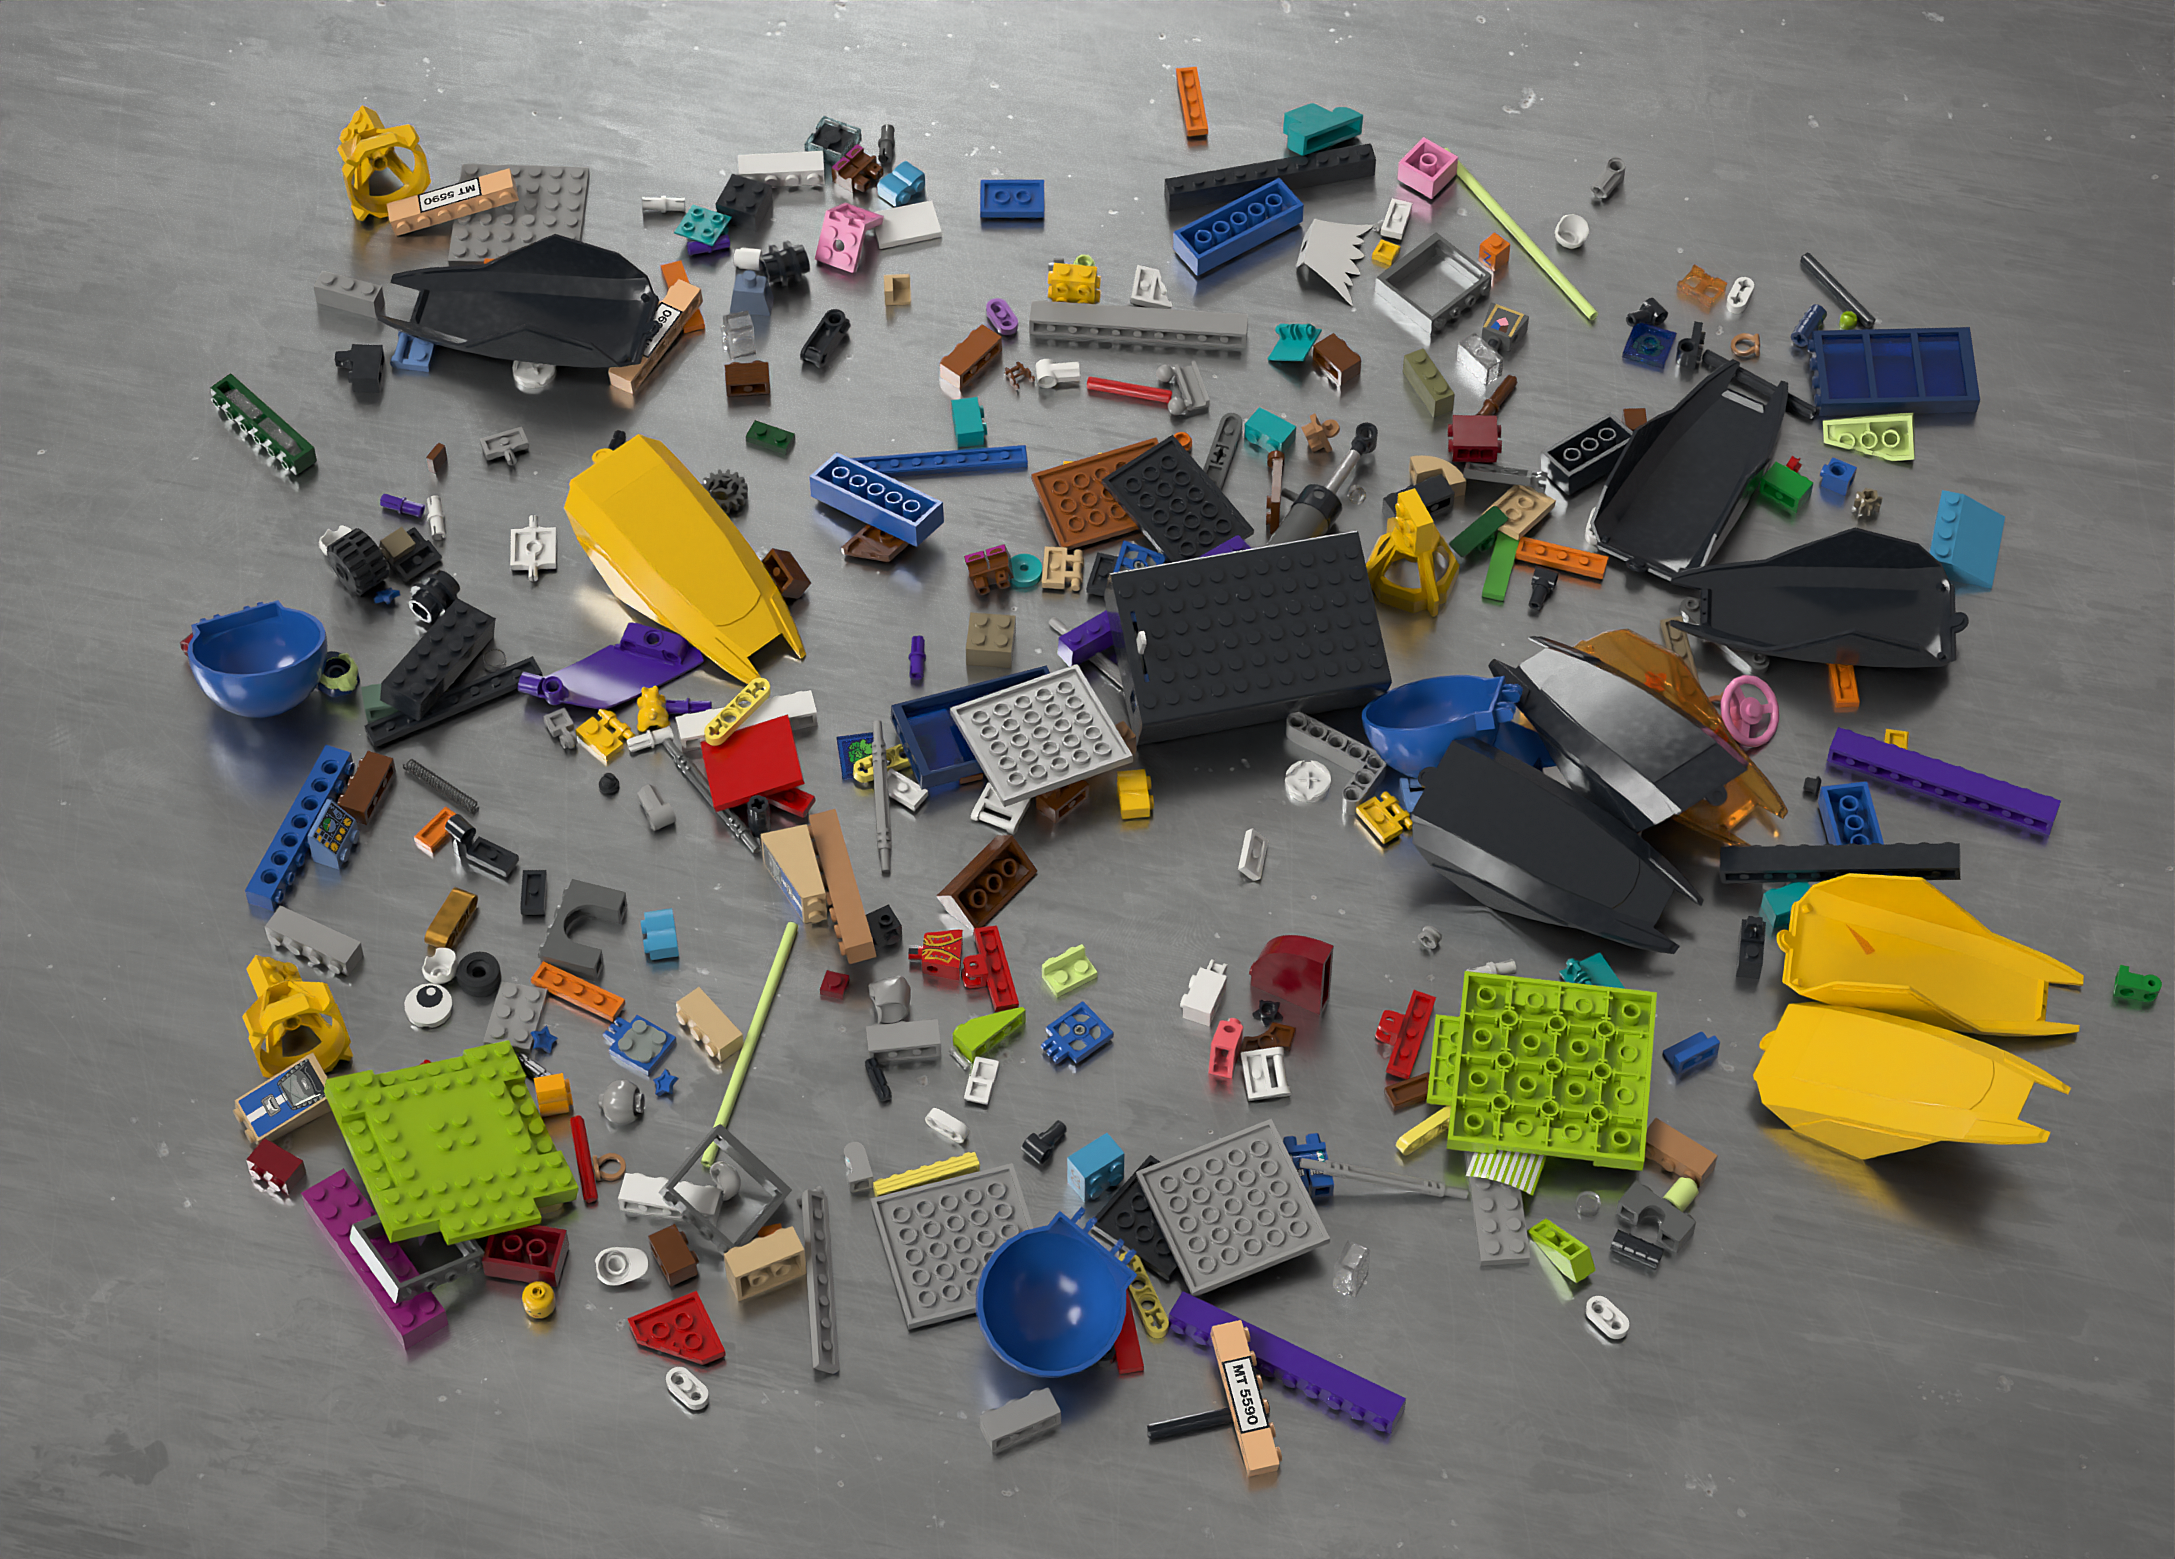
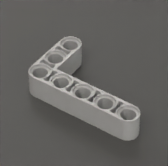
(1341, 751)

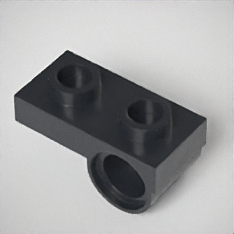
(1688, 348)

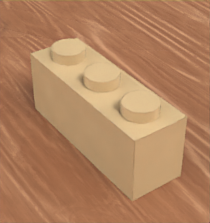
(709, 1024)

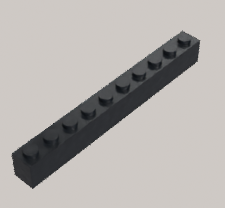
(1295, 172)
(1830, 861)

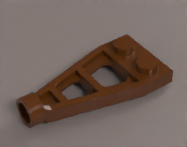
(1275, 461)

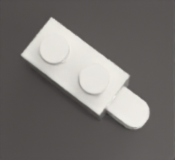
(1205, 993)

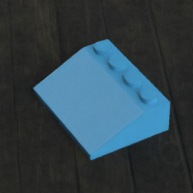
(1967, 539)

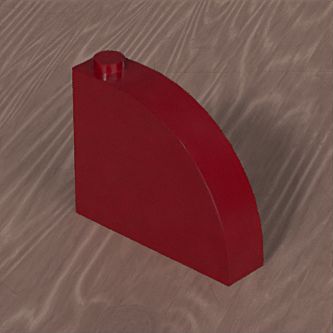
(1295, 970)

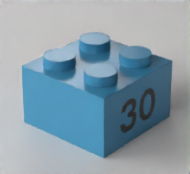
(1095, 1167)

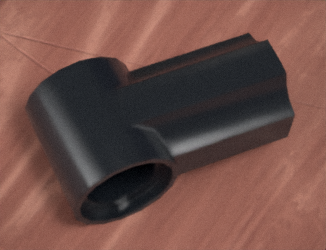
(461, 834)

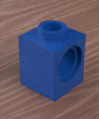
(1838, 476)

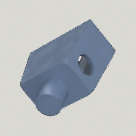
(752, 294)

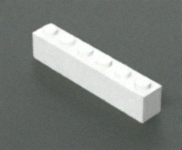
(798, 706)

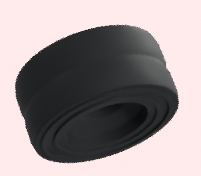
(479, 986)

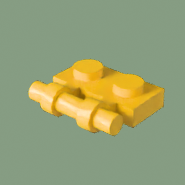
(600, 738)
(1379, 819)

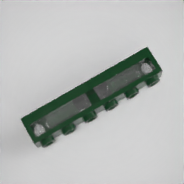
(263, 424)

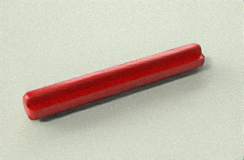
(1129, 389)
(583, 1159)

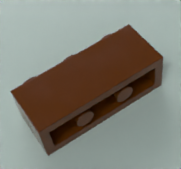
(367, 786)

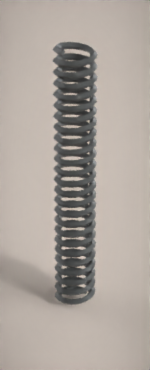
(441, 790)

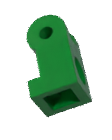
(2136, 986)

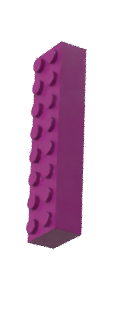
(334, 1208)

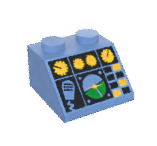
(332, 835)

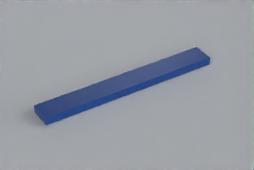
(948, 461)

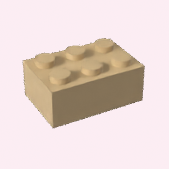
(765, 1263)

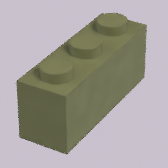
(1428, 382)

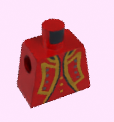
(940, 953)

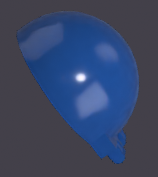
(258, 658)
(1420, 719)
(1053, 1298)

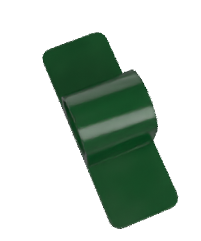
(1479, 533)

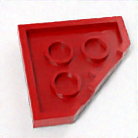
(679, 1329)

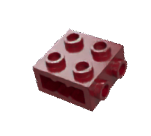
(1474, 438)

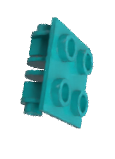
(703, 225)
(1294, 341)
(1591, 972)

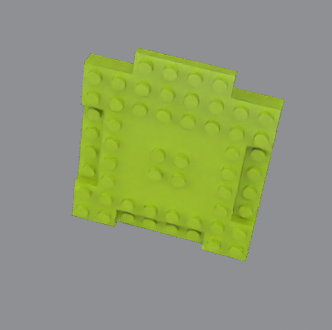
(1546, 1069)
(451, 1145)

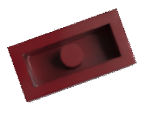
(276, 1166)

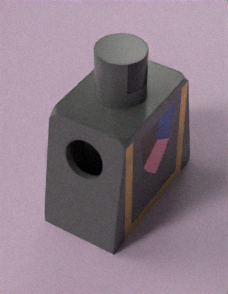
(1503, 327)

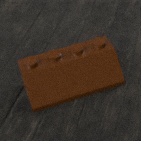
(987, 882)

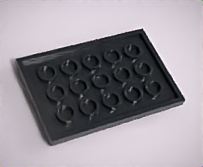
(1175, 502)

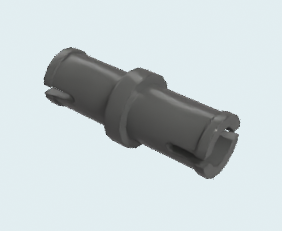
(886, 143)

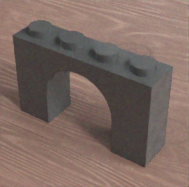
(580, 902)

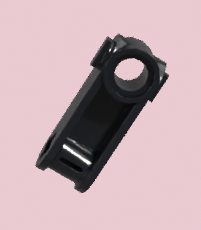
(825, 337)

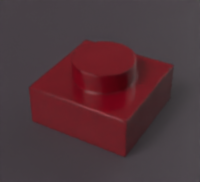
(834, 984)

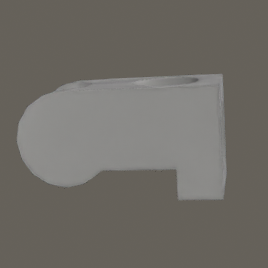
(857, 1161)

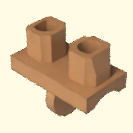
(1317, 434)

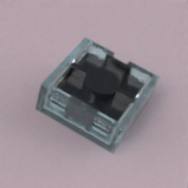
(833, 139)

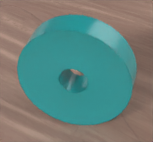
(1031, 576)

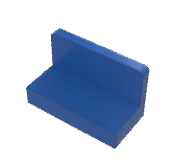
(1691, 1052)

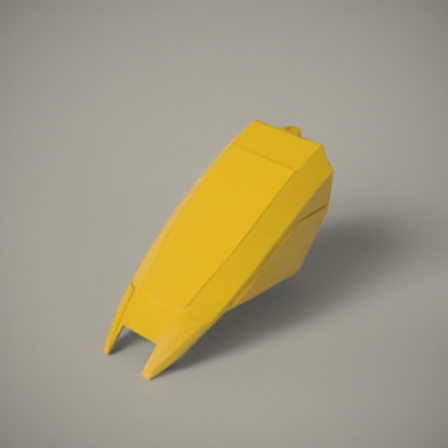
(677, 554)
(1927, 960)
(1892, 1082)

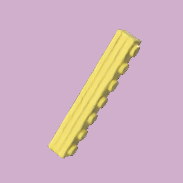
(939, 1171)

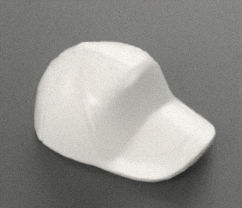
(621, 1265)

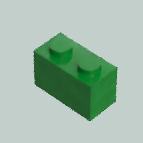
(1786, 486)

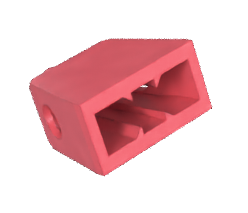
(1227, 1037)

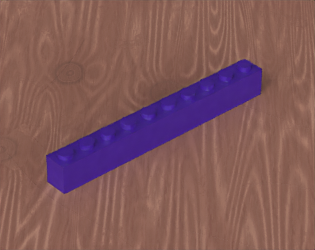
(1096, 634)
(1943, 780)
(1295, 1366)

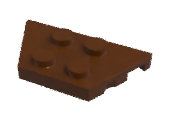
(874, 544)

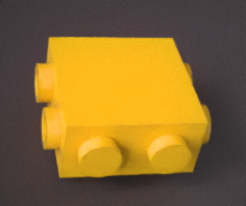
(1074, 284)

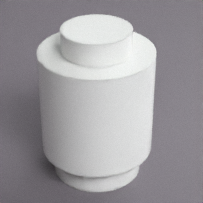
(748, 258)

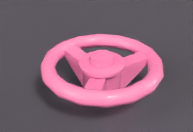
(1742, 712)

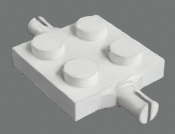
(533, 548)

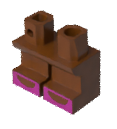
(855, 169)
(985, 572)

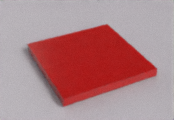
(752, 763)

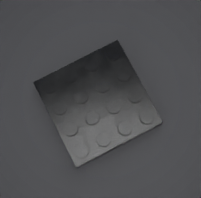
(1133, 1221)

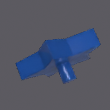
(386, 595)
(543, 1039)
(665, 1083)

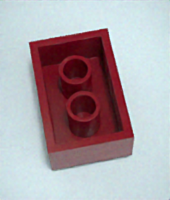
(527, 1254)

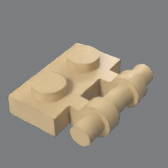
(1055, 571)

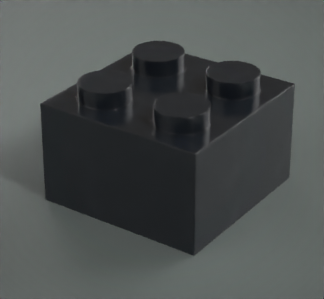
(745, 202)

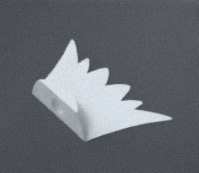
(1328, 251)

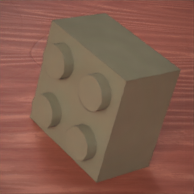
(990, 640)

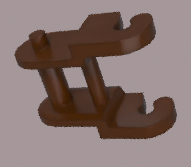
(1023, 371)

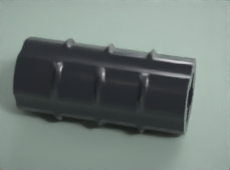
(759, 816)
(1637, 1249)

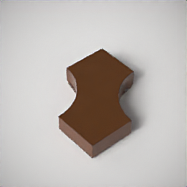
(1276, 1036)

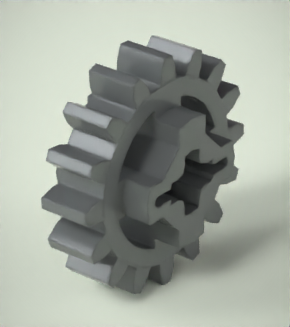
(725, 488)

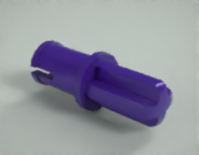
(697, 247)
(402, 505)
(917, 658)
(687, 706)

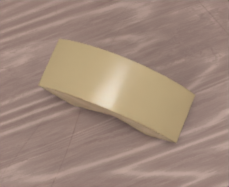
(1428, 466)

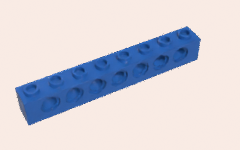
(300, 815)

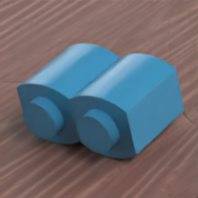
(901, 184)
(661, 934)

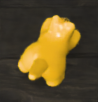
(651, 709)

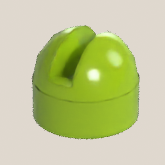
(1848, 320)

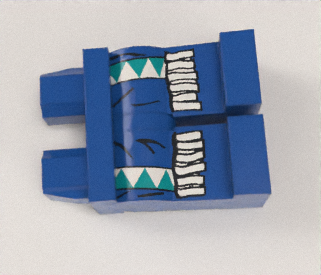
(1314, 1150)

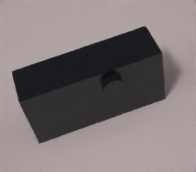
(1586, 453)

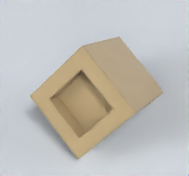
(897, 289)

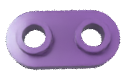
(1005, 319)

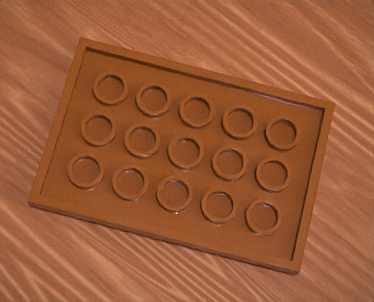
(1077, 501)

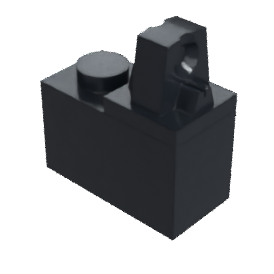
(365, 364)
(1751, 948)

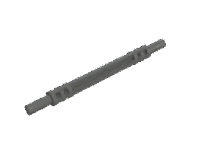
(702, 785)

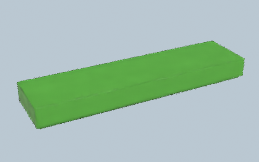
(1500, 567)

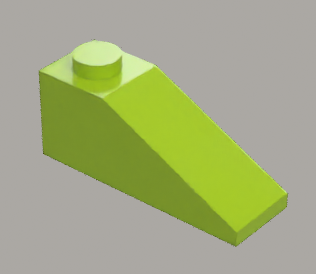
(985, 1032)
(1563, 1250)

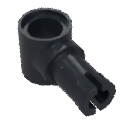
(1649, 312)
(1543, 582)
(1042, 1146)

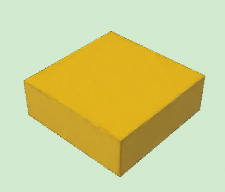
(1386, 252)
(1897, 738)

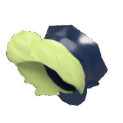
(339, 675)

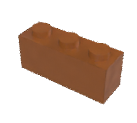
(970, 356)

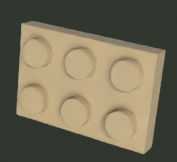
(1523, 508)

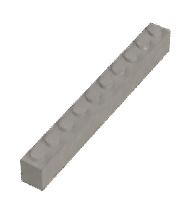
(1138, 324)

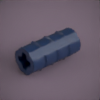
(1810, 322)

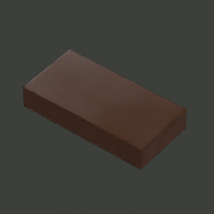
(1408, 1091)

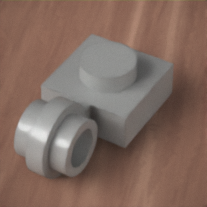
(561, 723)

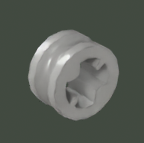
(1429, 936)

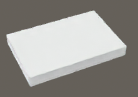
(907, 225)

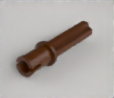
(1492, 404)

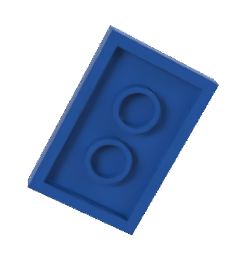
(1012, 198)

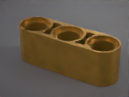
(451, 918)

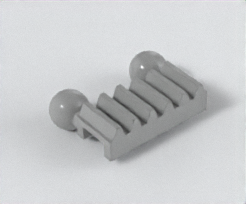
(1190, 385)

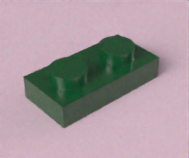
(770, 437)

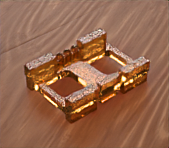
(1706, 281)

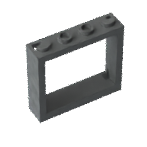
(1417, 257)
(750, 1164)
(372, 1228)

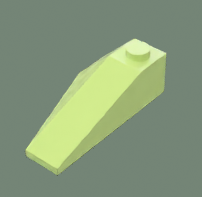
(1879, 435)

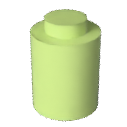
(1682, 1193)

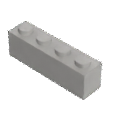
(314, 941)

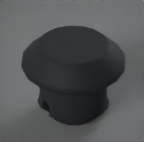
(608, 783)
(1812, 785)

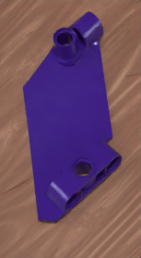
(618, 670)

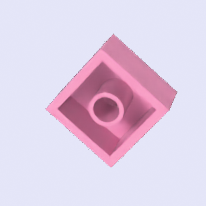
(1427, 167)

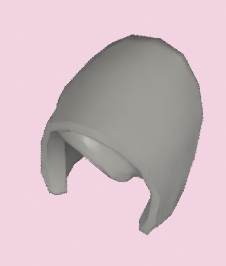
(891, 999)

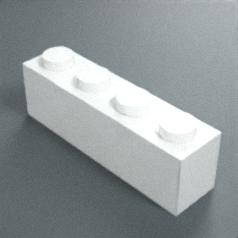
(783, 168)
(641, 1196)

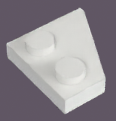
(1149, 289)

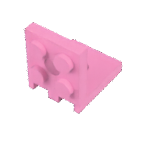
(850, 226)

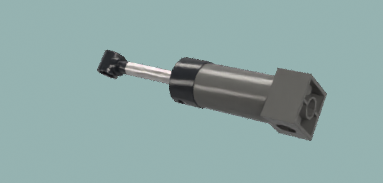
(1317, 505)

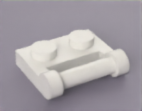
(991, 801)
(1257, 1074)

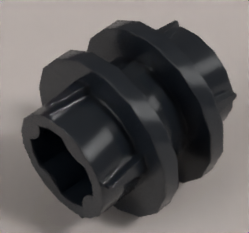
(785, 263)
(433, 595)

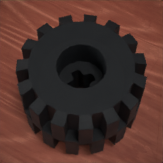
(357, 561)

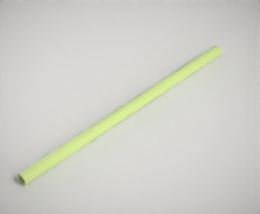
(1525, 241)
(752, 1037)

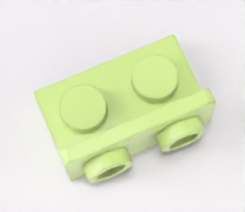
(1068, 971)

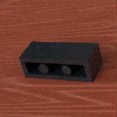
(1434, 493)

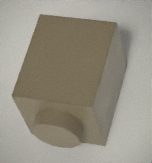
(396, 545)

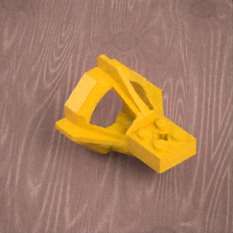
(369, 148)
(1414, 538)
(286, 1004)

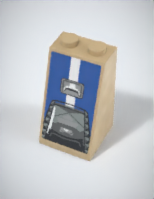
(794, 867)
(284, 1101)

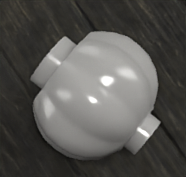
(620, 1102)

